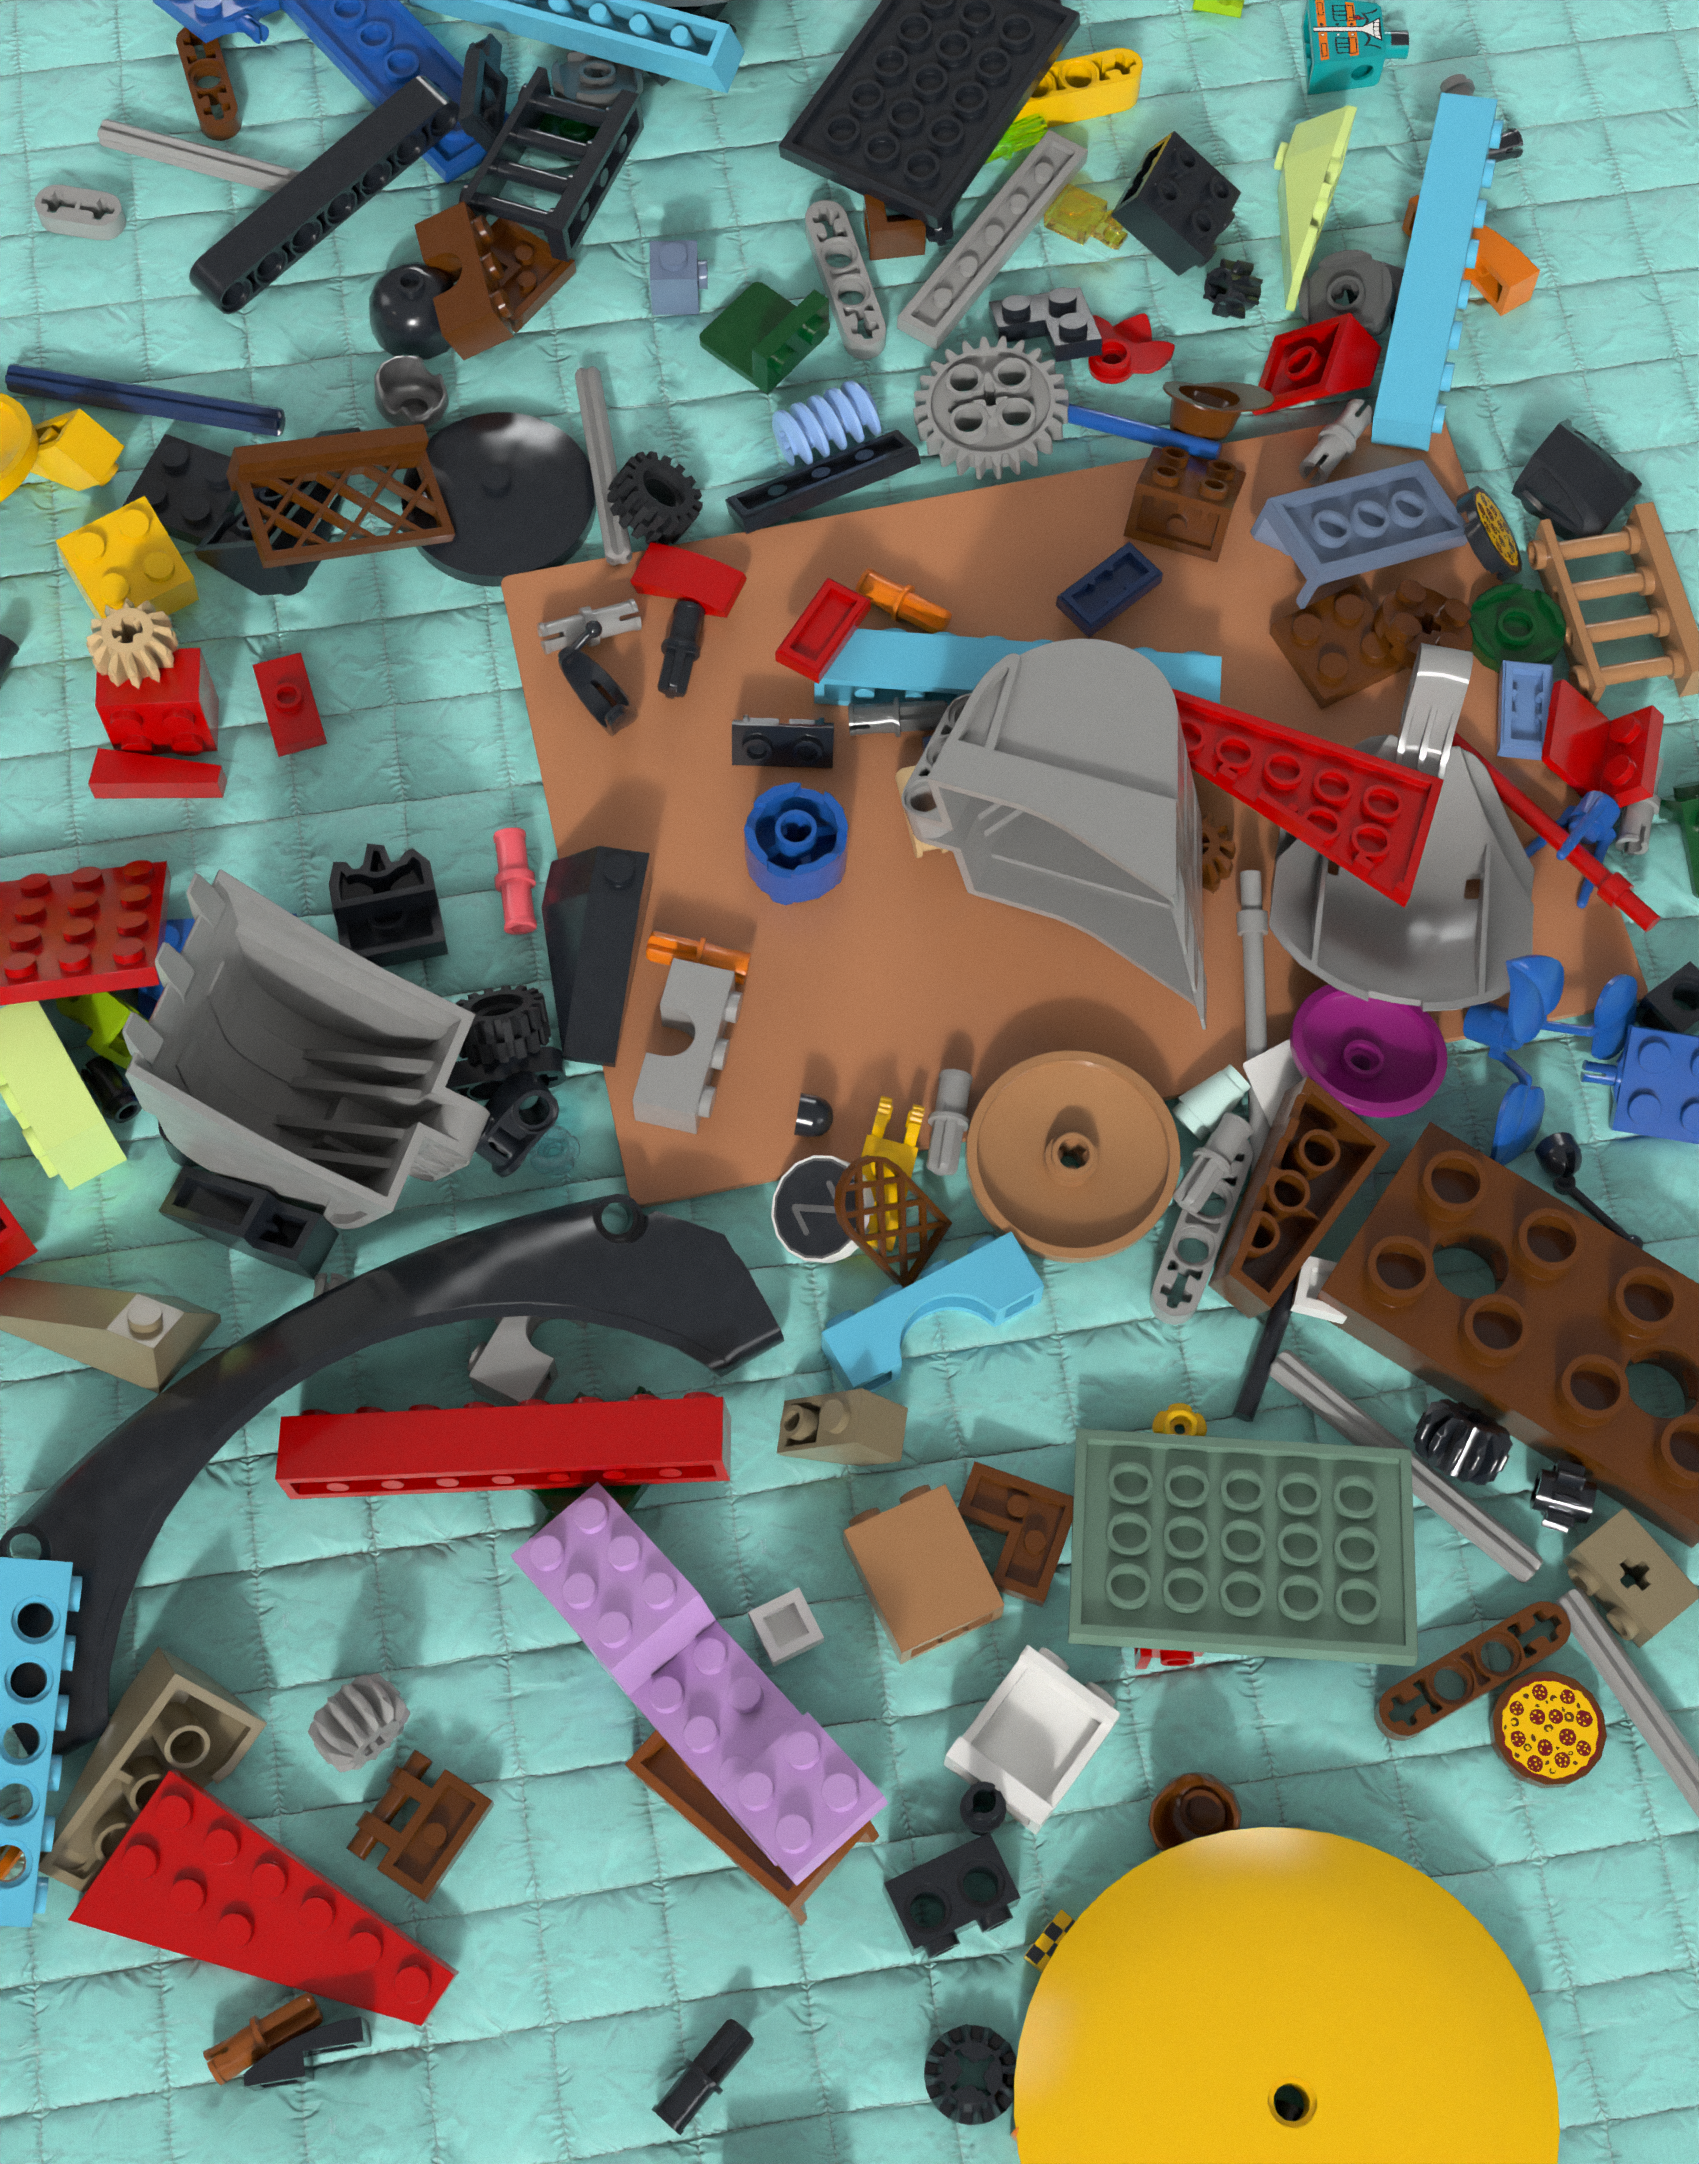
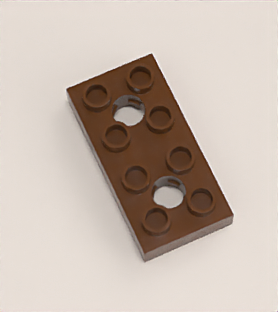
(1550, 1339)

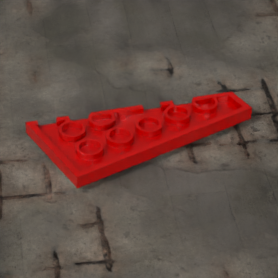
(1330, 796)
(233, 1896)

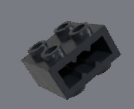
(1177, 204)

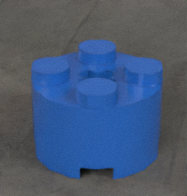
(796, 843)

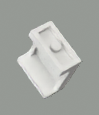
(1034, 1736)

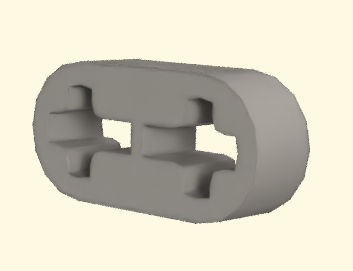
(80, 212)

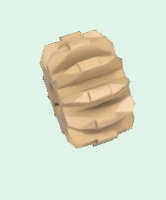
(132, 643)

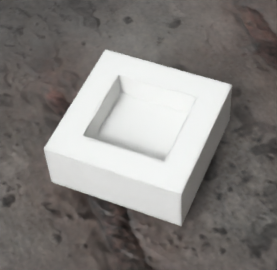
(1308, 1285)
(786, 1627)

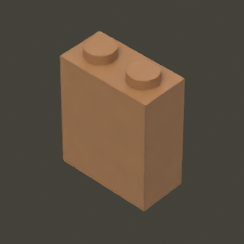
(922, 1572)

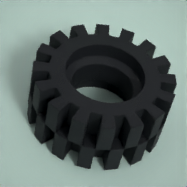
(634, 495)
(505, 1024)

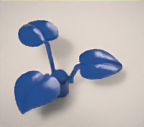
(1534, 994)

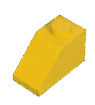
(76, 451)

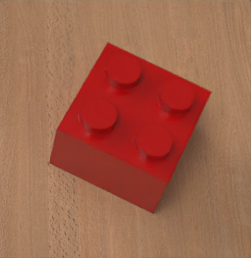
(164, 715)

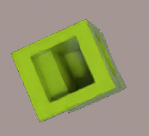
(105, 1016)

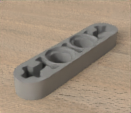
(843, 279)
(1209, 1231)

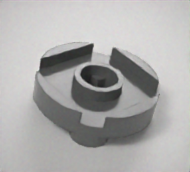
(594, 80)
(1353, 271)

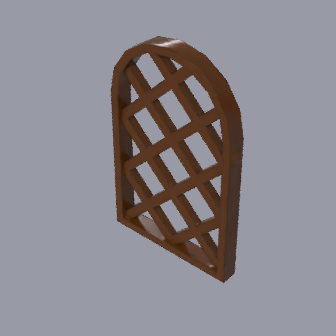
(859, 1237)

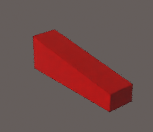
(148, 776)

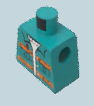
(1347, 45)

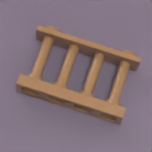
(1653, 577)

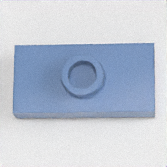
(1523, 708)

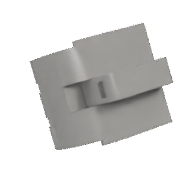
(1074, 802)
(299, 1061)

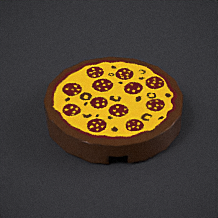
(1547, 1729)

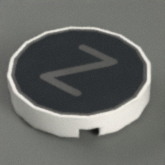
(806, 1212)

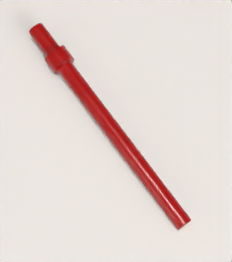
(1612, 888)

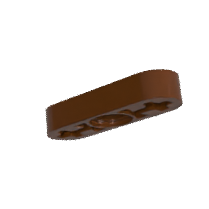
(206, 97)

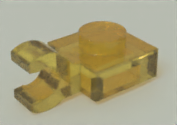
(1083, 215)

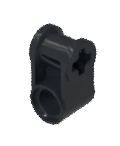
(516, 1129)

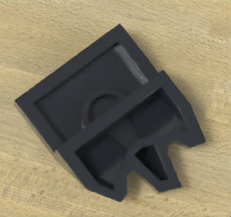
(388, 908)

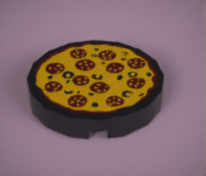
(1489, 534)

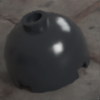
(404, 310)

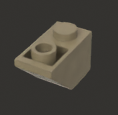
(843, 1428)

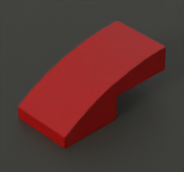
(688, 577)

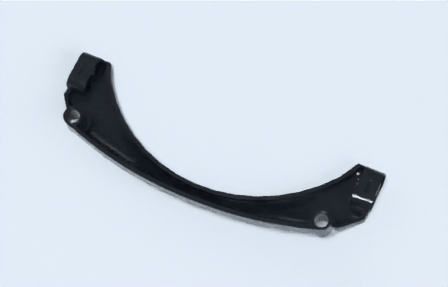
(559, 1263)

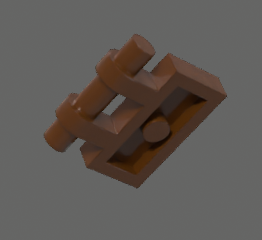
(433, 1836)

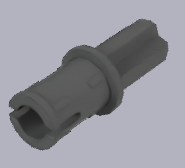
(895, 716)

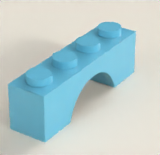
(988, 1282)

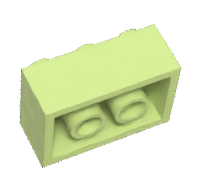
(52, 1099)

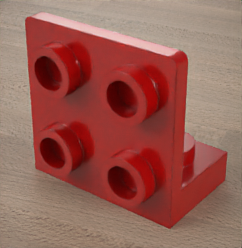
(1601, 752)

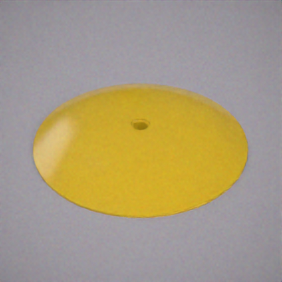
(1271, 1969)

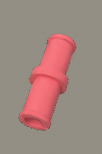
(515, 881)

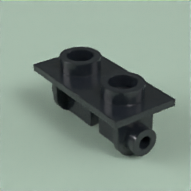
(782, 744)

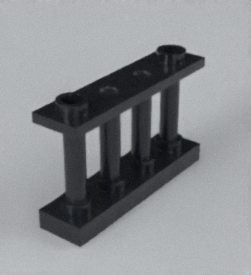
(582, 191)

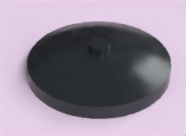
(512, 493)

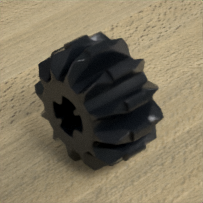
(1462, 1442)

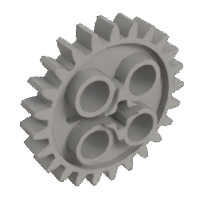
(991, 407)

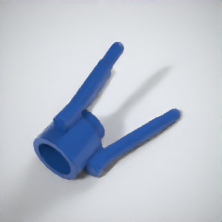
(1588, 823)

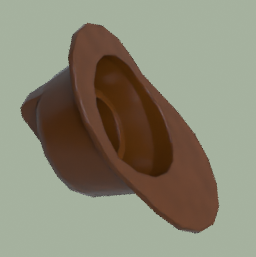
(1213, 407)

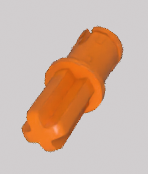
(902, 602)
(665, 947)

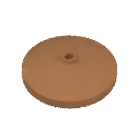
(1083, 1110)

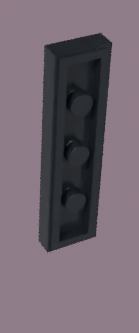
(822, 481)

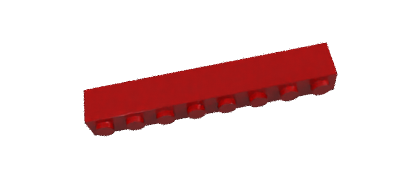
(505, 1446)

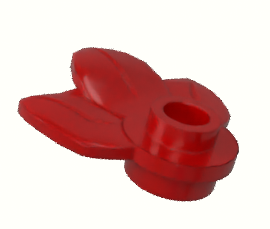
(1128, 350)

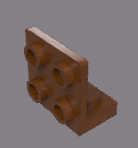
(1184, 502)

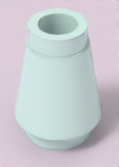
(1207, 1102)

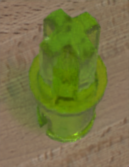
(1019, 136)

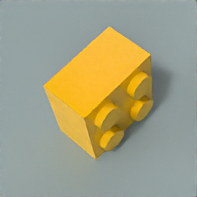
(128, 558)

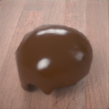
(1192, 1808)

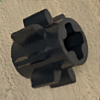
(1232, 288)
(1563, 1496)

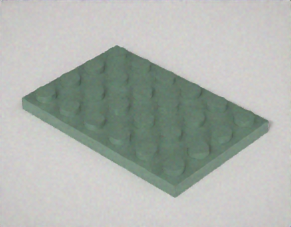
(1243, 1547)

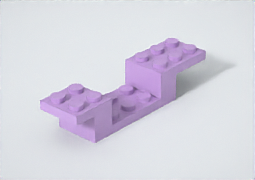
(698, 1686)

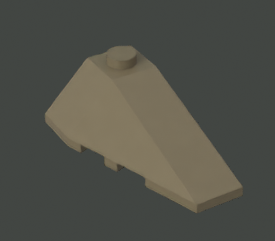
(113, 1330)
(163, 1723)

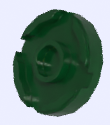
(1516, 626)

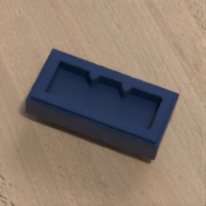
(1109, 589)

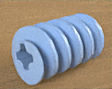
(824, 421)

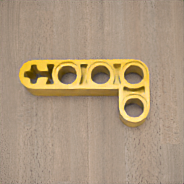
(1087, 87)

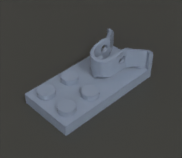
(1361, 524)

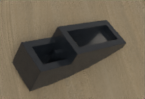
(250, 1221)

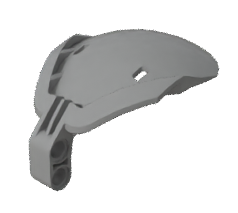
(1440, 946)

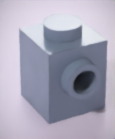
(676, 277)

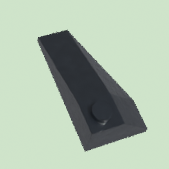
(233, 552)
(593, 938)

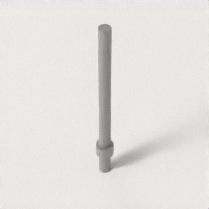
(1252, 926)

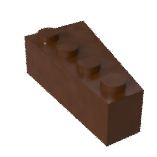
(1297, 1190)

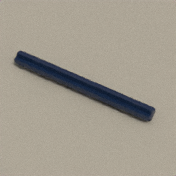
(145, 400)

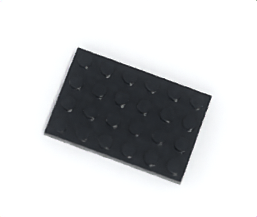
(927, 98)

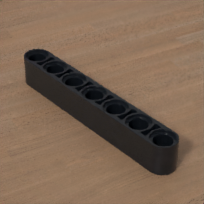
(324, 195)

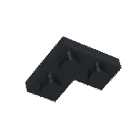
(1057, 315)

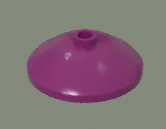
(1391, 1043)

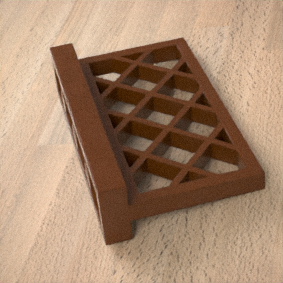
(324, 461)

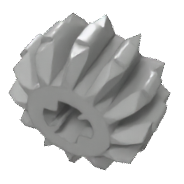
(358, 1722)

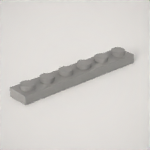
(991, 240)

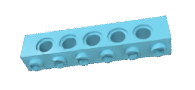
(56, 1589)

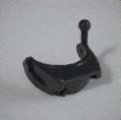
(587, 675)

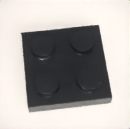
(186, 488)

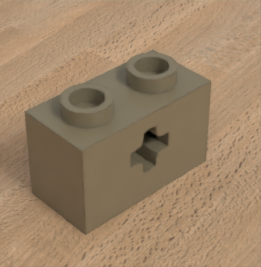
(1624, 1549)

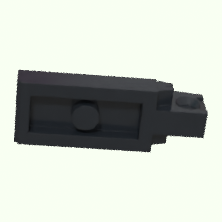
(483, 92)

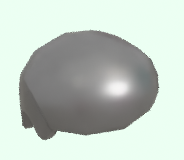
(409, 392)

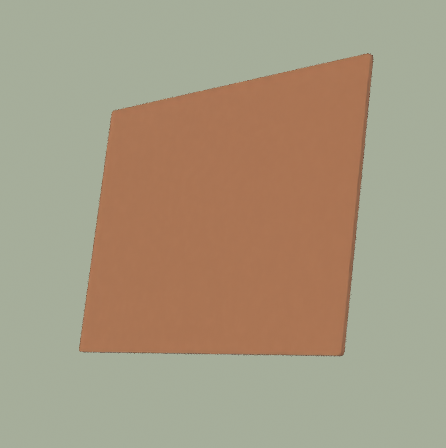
(898, 959)

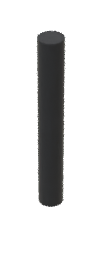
(1264, 1355)

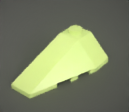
(1305, 190)

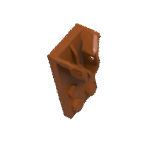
(678, 1786)

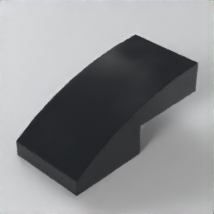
(293, 2060)

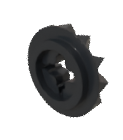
(942, 2069)

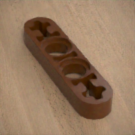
(1475, 1675)

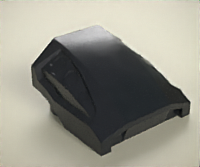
(1574, 484)

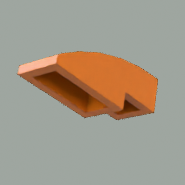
(1501, 269)

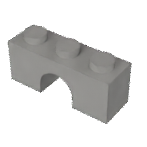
(677, 1088)
(509, 1366)

